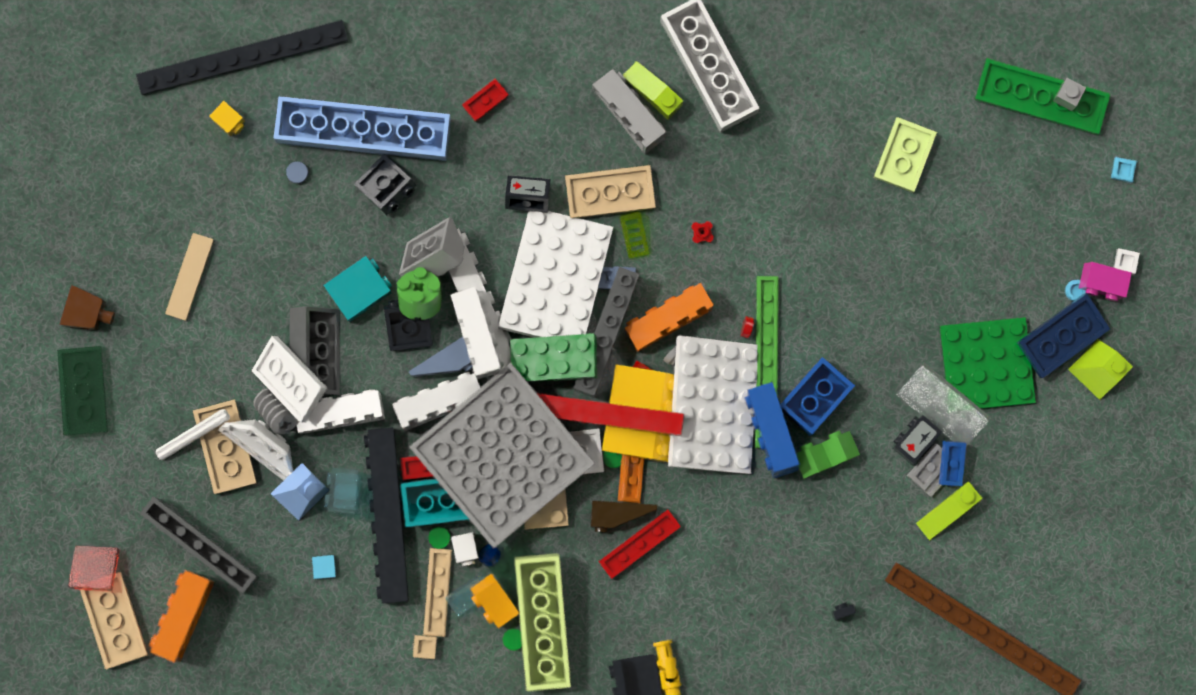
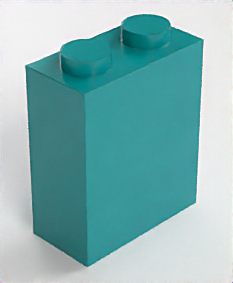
(358, 288)

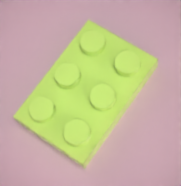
(905, 155)

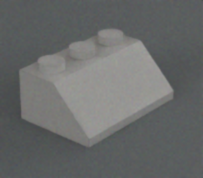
(435, 250)

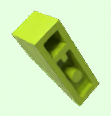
(653, 90)
(949, 510)

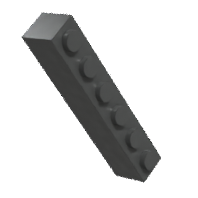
(199, 545)

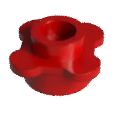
(706, 227)

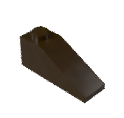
(609, 515)

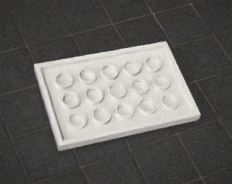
(555, 276)
(710, 391)

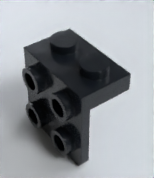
(635, 676)

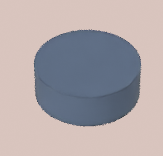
(297, 172)

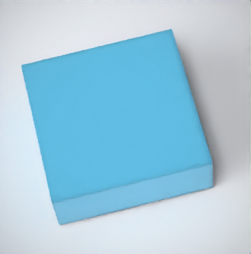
(1123, 169)
(324, 567)

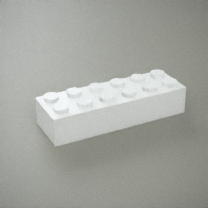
(709, 64)

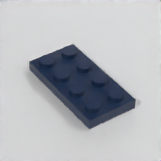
(1063, 335)

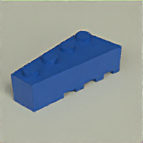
(772, 430)

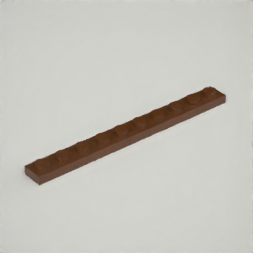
(982, 630)

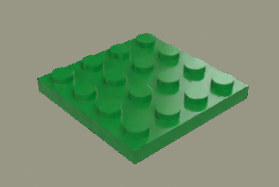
(987, 362)

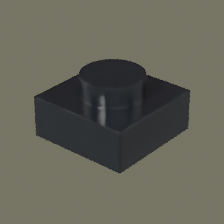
(843, 610)

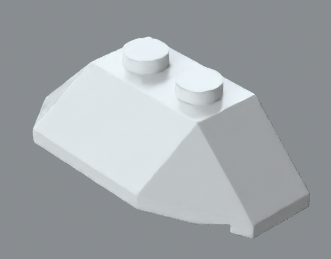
(261, 444)

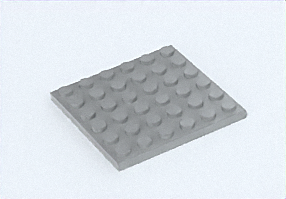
(502, 455)

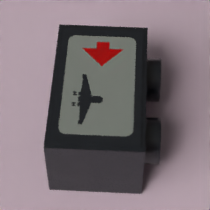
(527, 194)
(917, 439)

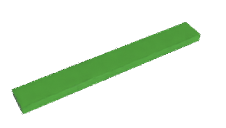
(766, 334)

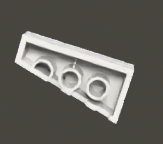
(435, 402)

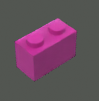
(1105, 281)

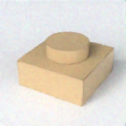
(424, 647)

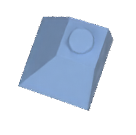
(300, 491)

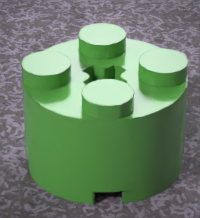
(419, 294)

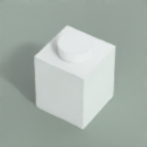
(465, 549)

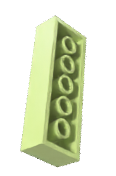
(542, 622)

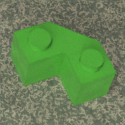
(826, 454)

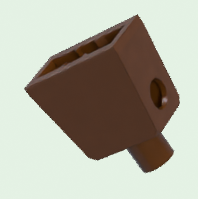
(85, 310)

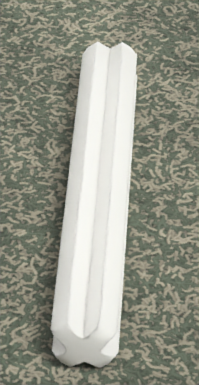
(192, 434)

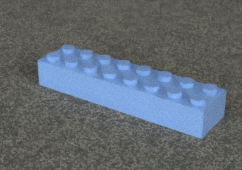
(362, 128)

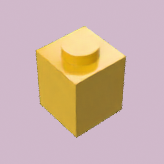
(227, 119)

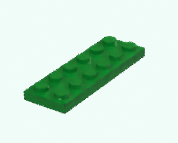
(1034, 96)

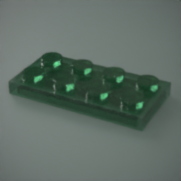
(82, 391)

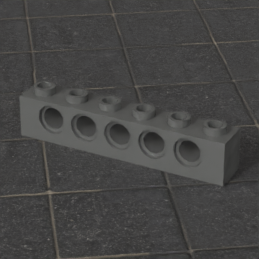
(609, 326)

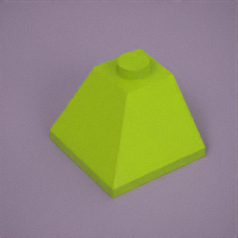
(1100, 368)

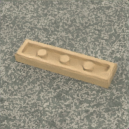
(189, 276)
(437, 590)

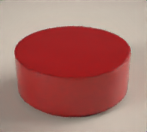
(747, 327)

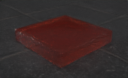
(93, 568)

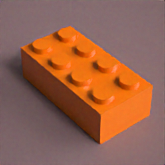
(182, 616)

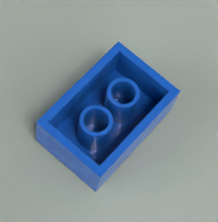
(816, 396)

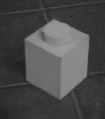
(1069, 94)

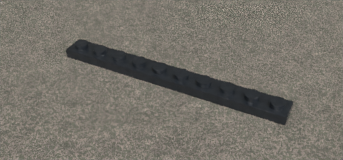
(242, 57)

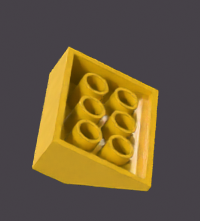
(643, 390)

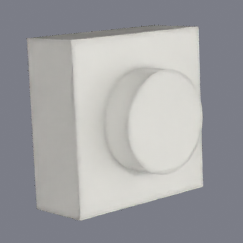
(1126, 260)

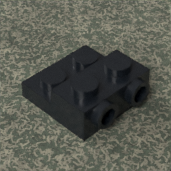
(386, 185)
(406, 332)

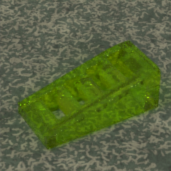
(630, 216)

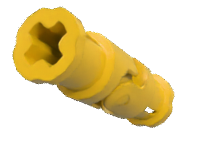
(667, 667)

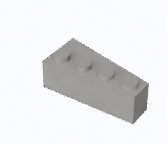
(629, 111)

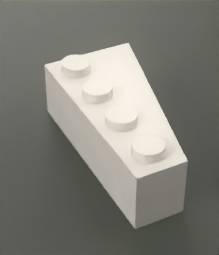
(476, 334)
(344, 411)

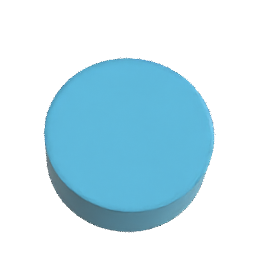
(1072, 290)

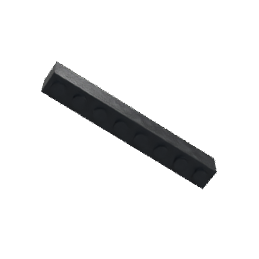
(387, 514)

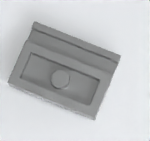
(927, 471)

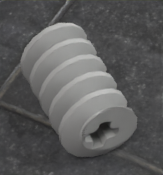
(274, 412)

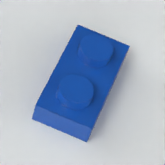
(952, 463)

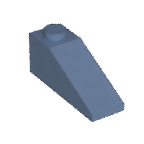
(449, 360)

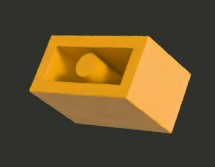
(494, 600)

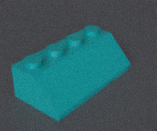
(429, 504)

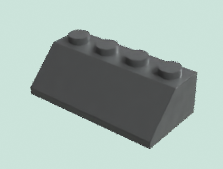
(317, 343)

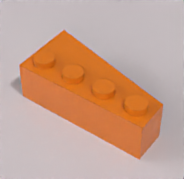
(669, 317)

